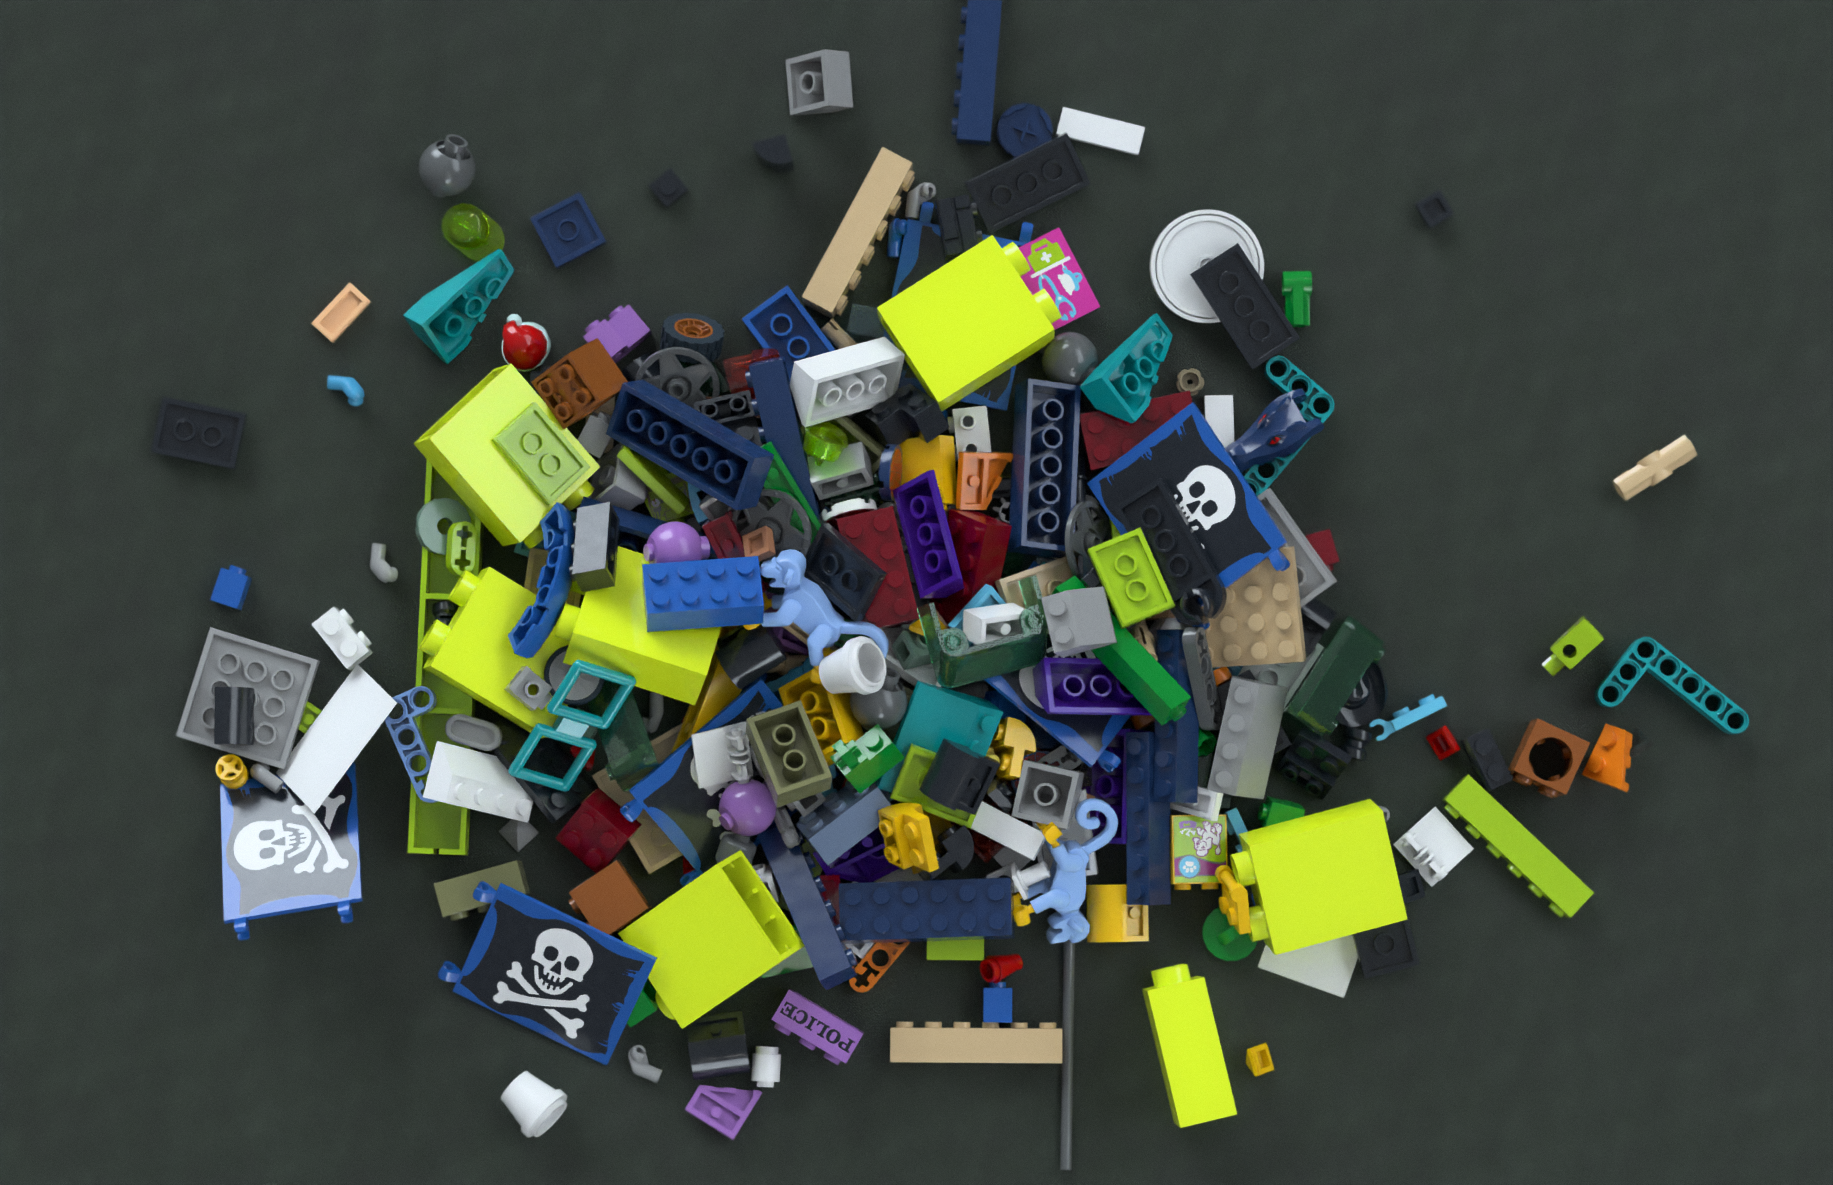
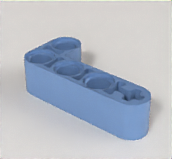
(418, 747)

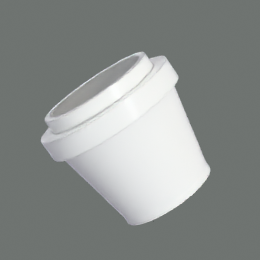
(854, 668)
(534, 1104)

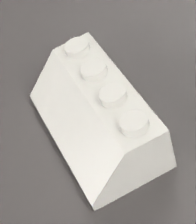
(845, 380)
(475, 782)

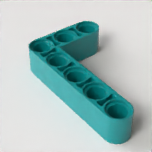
(1307, 410)
(1673, 682)

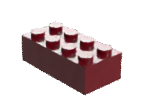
(1110, 438)
(879, 539)
(980, 552)

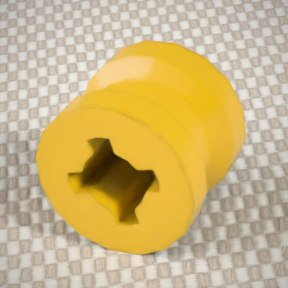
(232, 764)

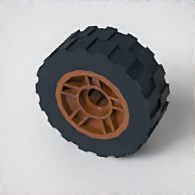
(693, 332)

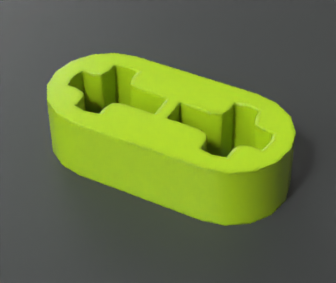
(456, 549)

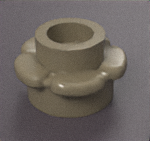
(1195, 376)

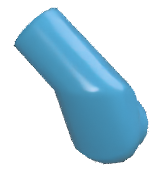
(349, 387)

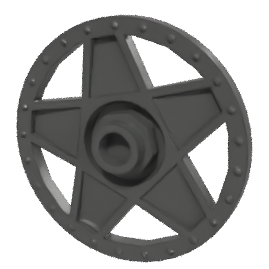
(680, 381)
(779, 520)
(1088, 535)

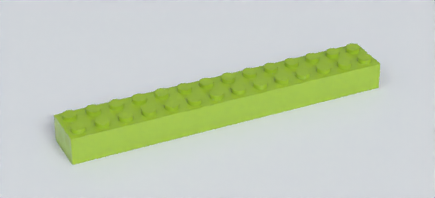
(439, 823)

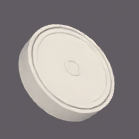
(1189, 245)

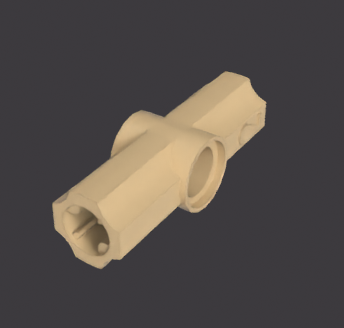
(1654, 468)

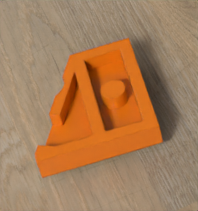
(978, 478)
(1610, 758)

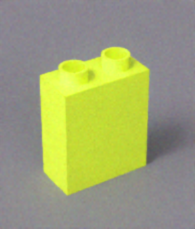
(969, 321)
(481, 474)
(614, 635)
(476, 649)
(1320, 877)
(712, 939)
(1188, 1047)

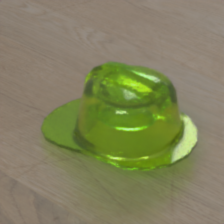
(472, 231)
(824, 442)

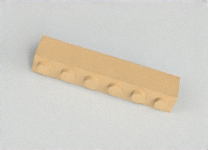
(976, 1045)

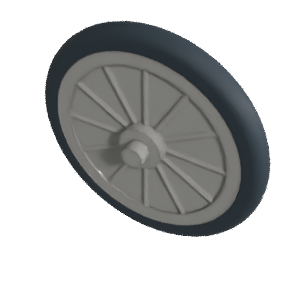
(583, 690)

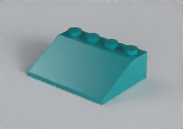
(942, 714)

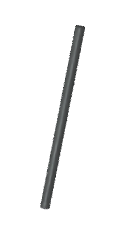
(1067, 1055)

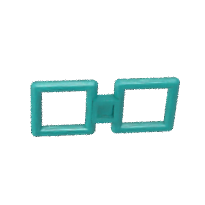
(572, 725)

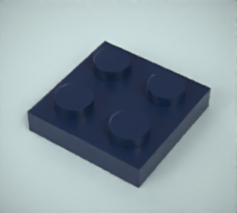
(568, 230)

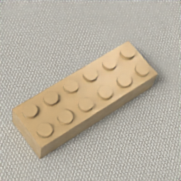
(858, 232)

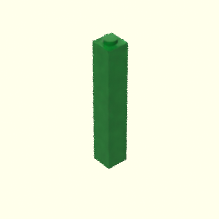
(1138, 670)

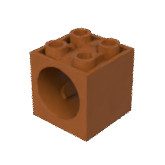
(580, 383)
(1572, 751)
(609, 899)

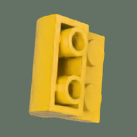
(1011, 743)
(907, 836)
(1111, 916)

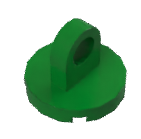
(1224, 939)

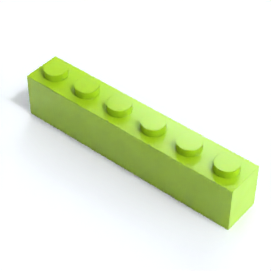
(1517, 846)

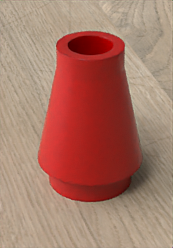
(997, 967)

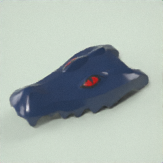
(1274, 433)

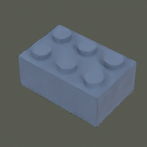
(842, 820)

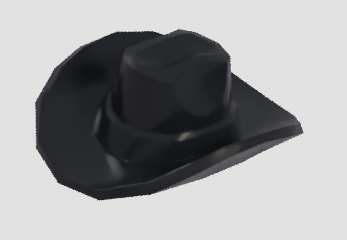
(1366, 699)

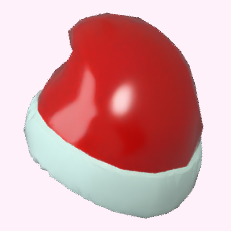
(524, 343)

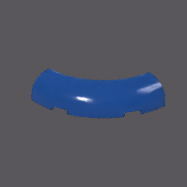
(553, 584)

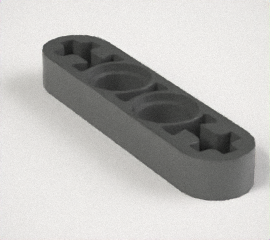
(1202, 678)

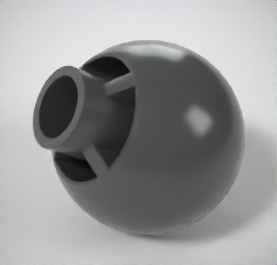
(447, 166)
(1069, 358)
(882, 707)

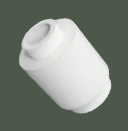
(766, 1066)

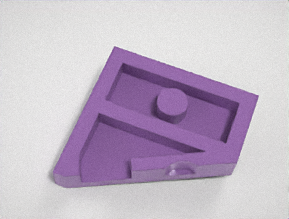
(722, 1108)

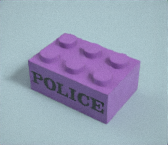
(816, 1027)

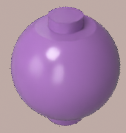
(675, 543)
(747, 808)

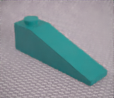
(453, 309)
(1127, 375)

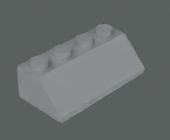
(1247, 738)

